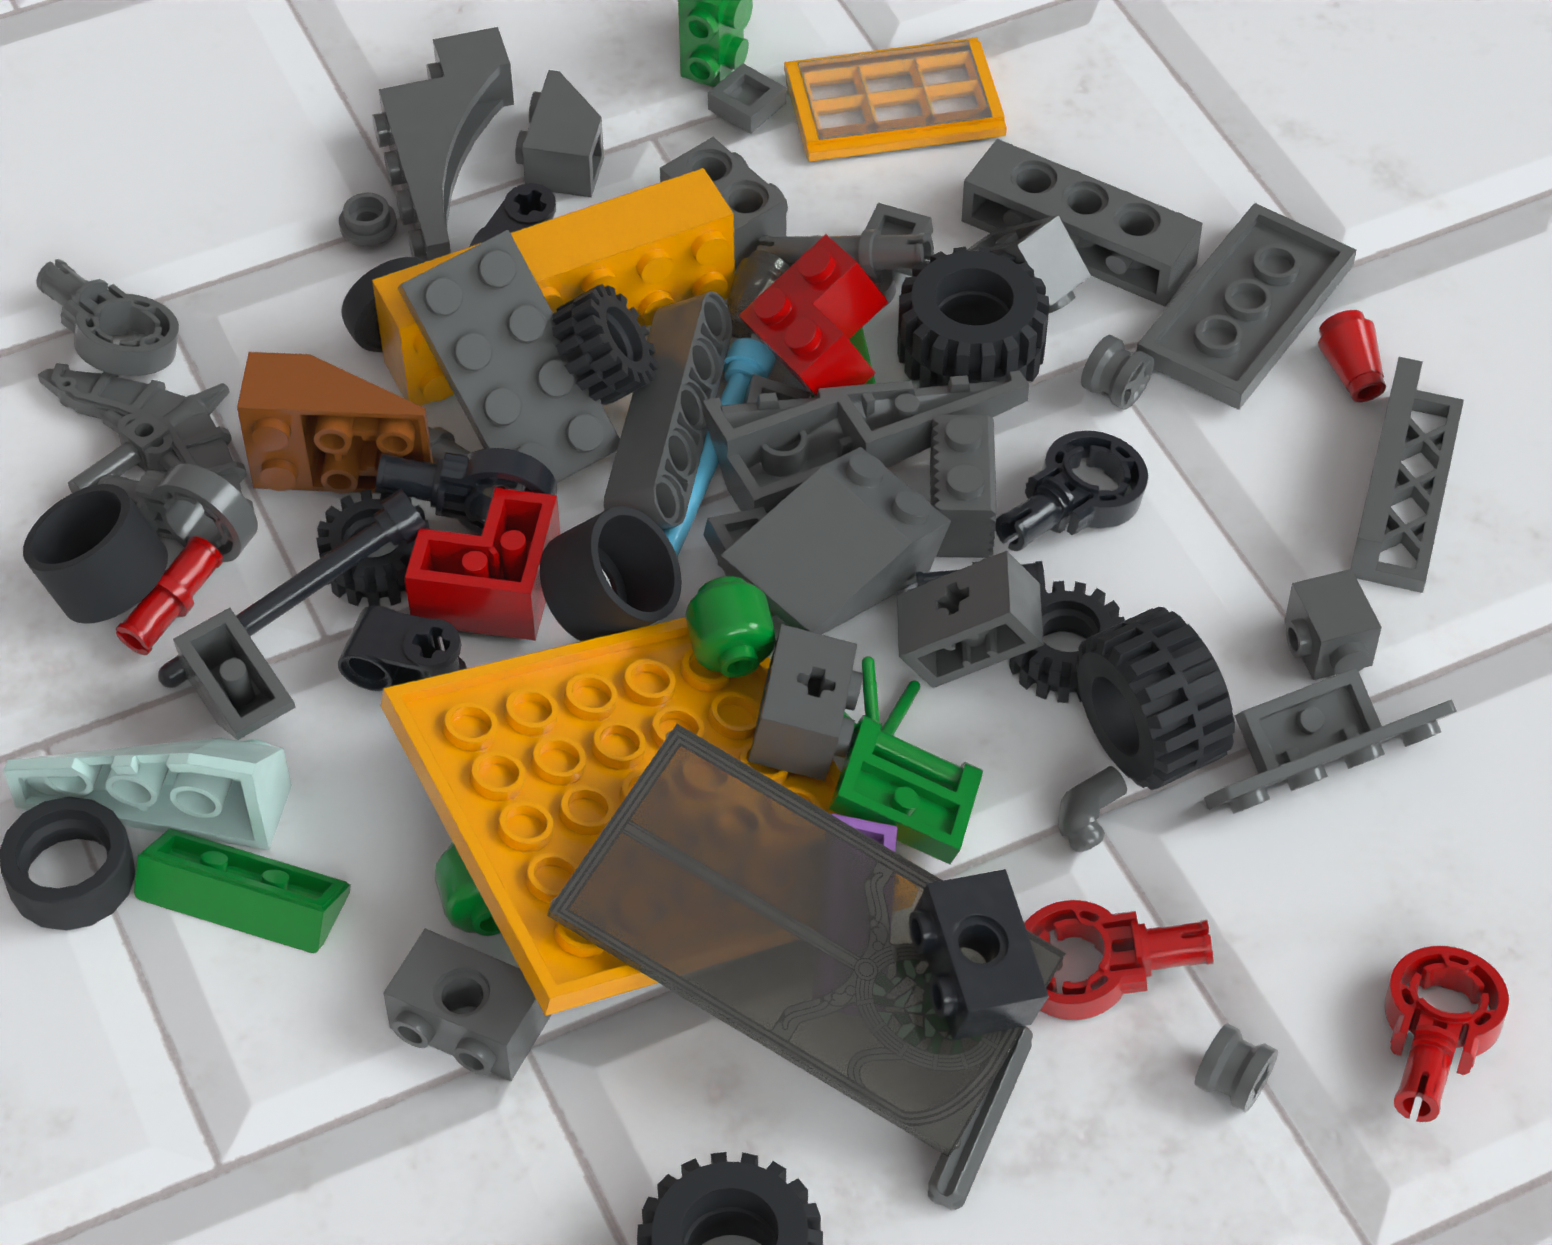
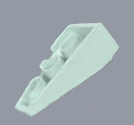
(196, 786)

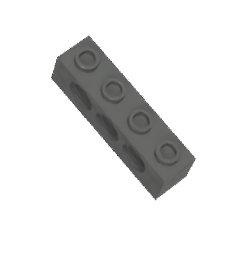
(1113, 230)

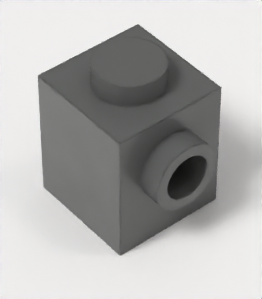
(1331, 624)

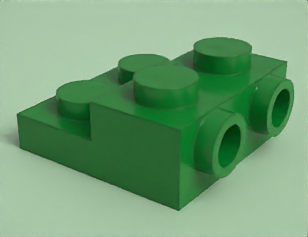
(712, 38)

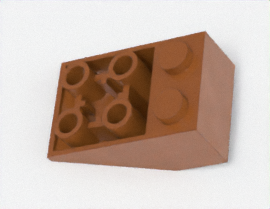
(322, 426)

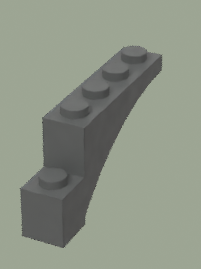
(435, 127)

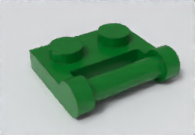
(907, 789)

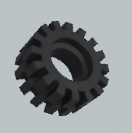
(604, 344)
(374, 575)
(1063, 613)

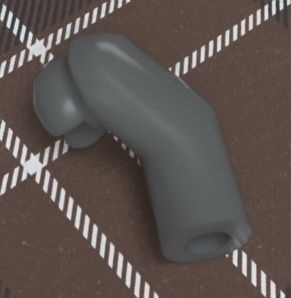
(1082, 807)

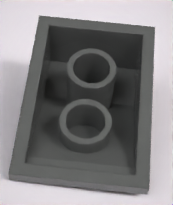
(838, 544)

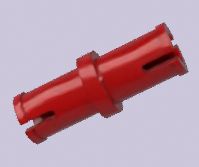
(170, 596)

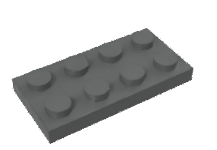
(1246, 305)
(502, 360)

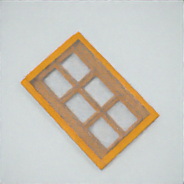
(894, 99)

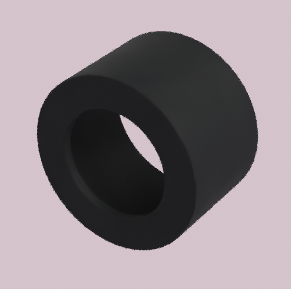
(95, 553)
(634, 558)

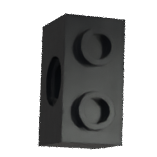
(984, 917)

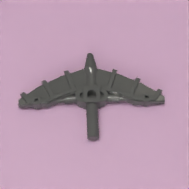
(152, 424)

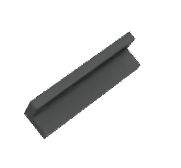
(1388, 468)

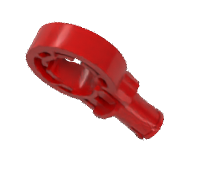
(1127, 953)
(1438, 1031)

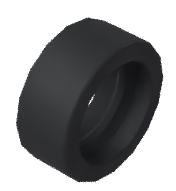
(59, 822)

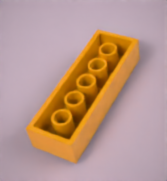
(644, 244)

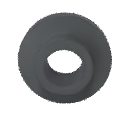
(367, 220)

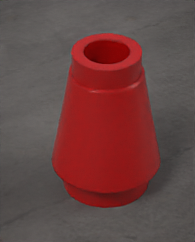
(1353, 353)

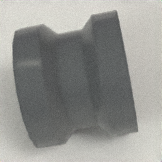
(1117, 371)
(1236, 1067)

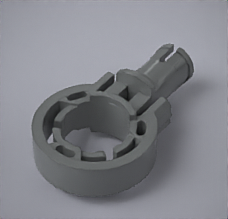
(100, 311)
(173, 507)

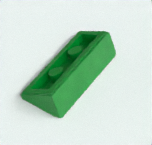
(240, 890)

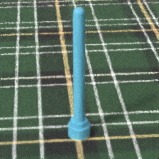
(741, 362)

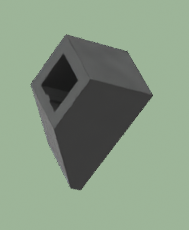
(562, 140)

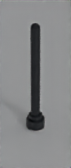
(393, 523)

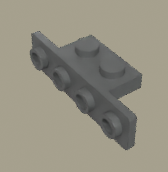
(1312, 728)

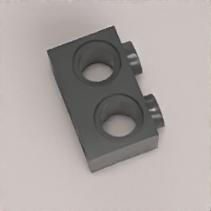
(756, 205)

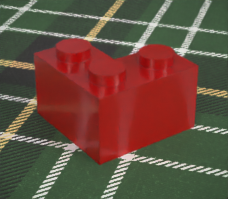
(814, 314)
(489, 579)

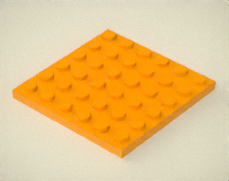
(540, 757)

